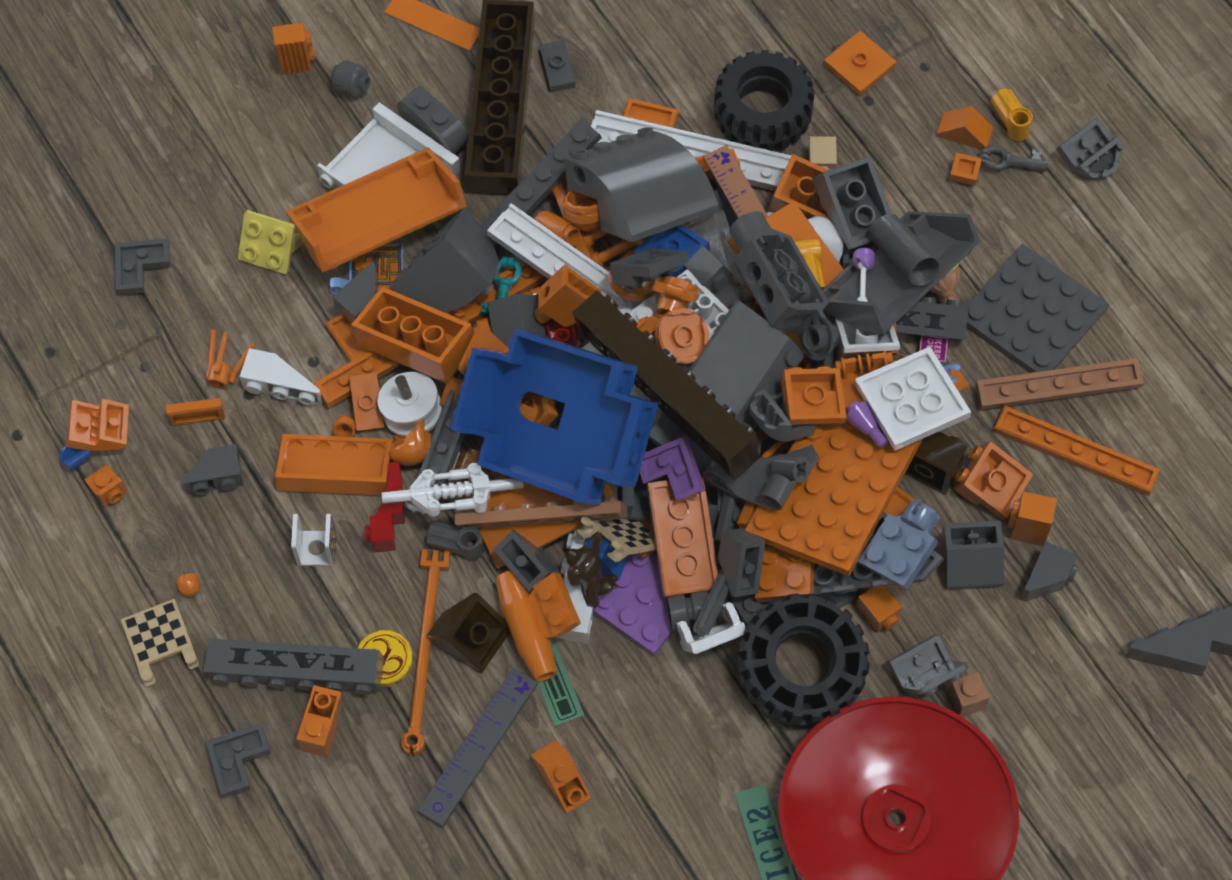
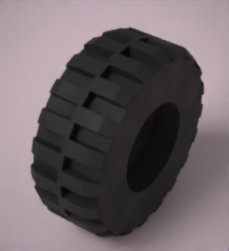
(824, 624)

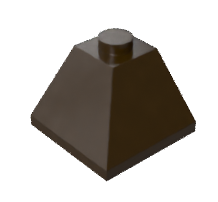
(470, 632)

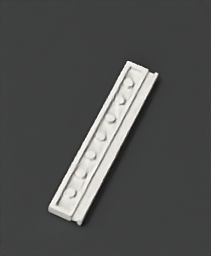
(760, 166)
(549, 252)

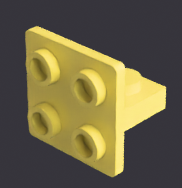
(267, 242)

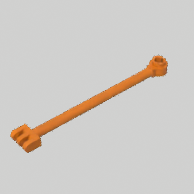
(434, 567)

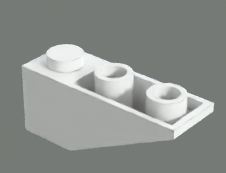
(272, 375)

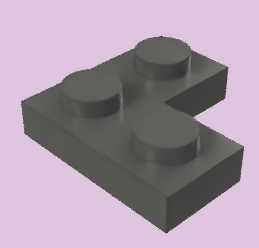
(133, 258)
(230, 752)

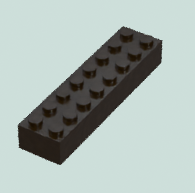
(500, 96)
(665, 383)

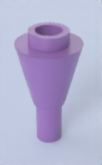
(861, 417)

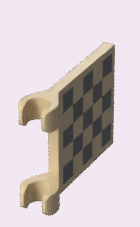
(625, 534)
(157, 636)

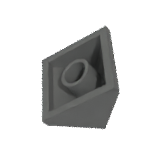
(514, 313)

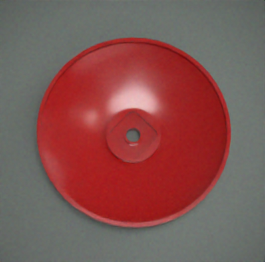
(903, 760)

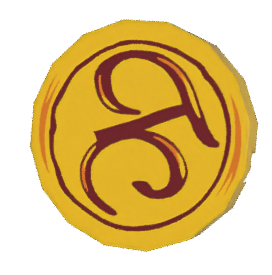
(396, 654)

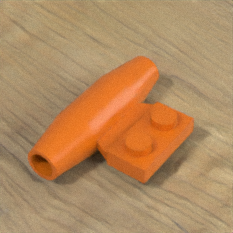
(536, 619)

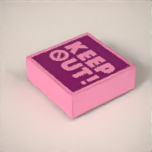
(937, 344)

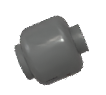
(350, 79)

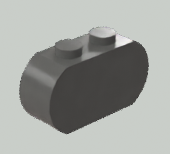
(433, 119)

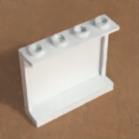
(379, 145)

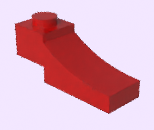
(381, 529)

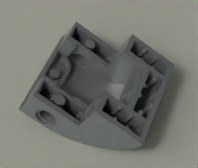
(641, 184)

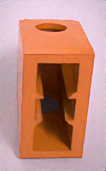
(562, 295)

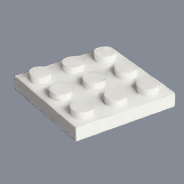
(912, 398)

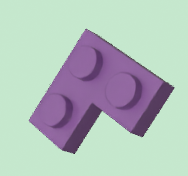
(677, 463)

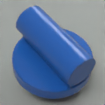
(73, 458)

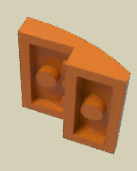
(97, 426)

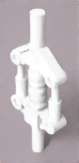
(423, 494)

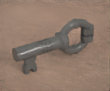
(1008, 160)

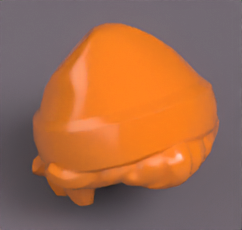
(581, 211)

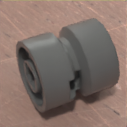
(685, 608)

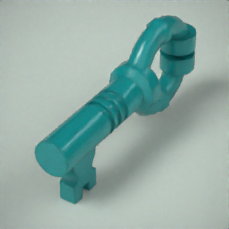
(504, 283)

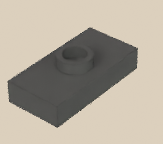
(557, 66)

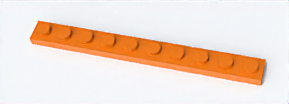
(337, 386)

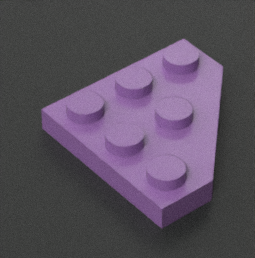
(638, 605)

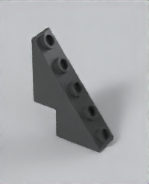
(1187, 645)

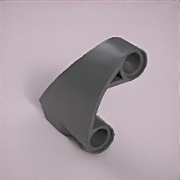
(768, 479)

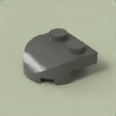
(1091, 151)
(773, 419)

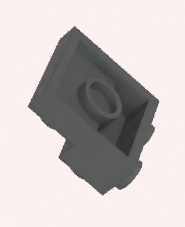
(646, 266)

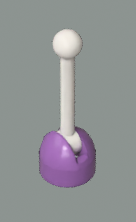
(863, 261)

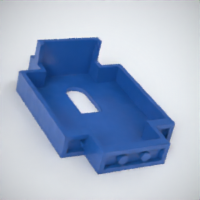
(600, 427)

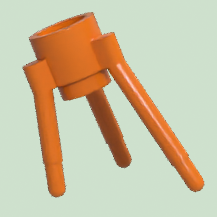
(219, 372)

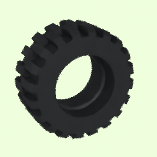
(765, 73)

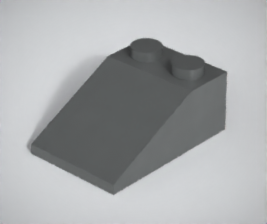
(852, 200)

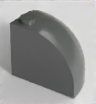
(452, 268)

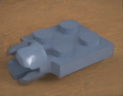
(902, 544)

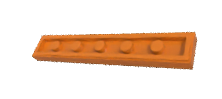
(1076, 450)

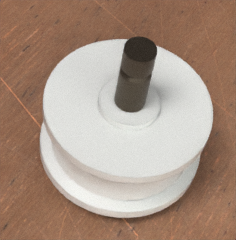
(407, 400)

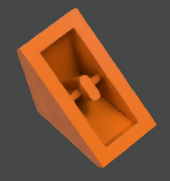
(965, 127)

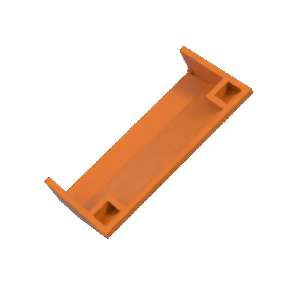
(377, 209)

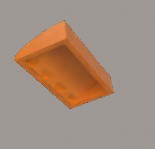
(333, 464)

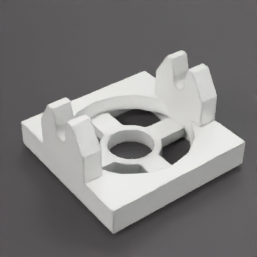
(719, 634)

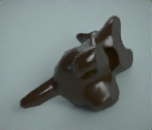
(586, 570)

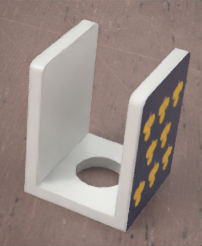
(303, 539)

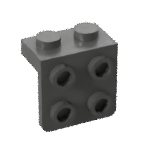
(925, 667)

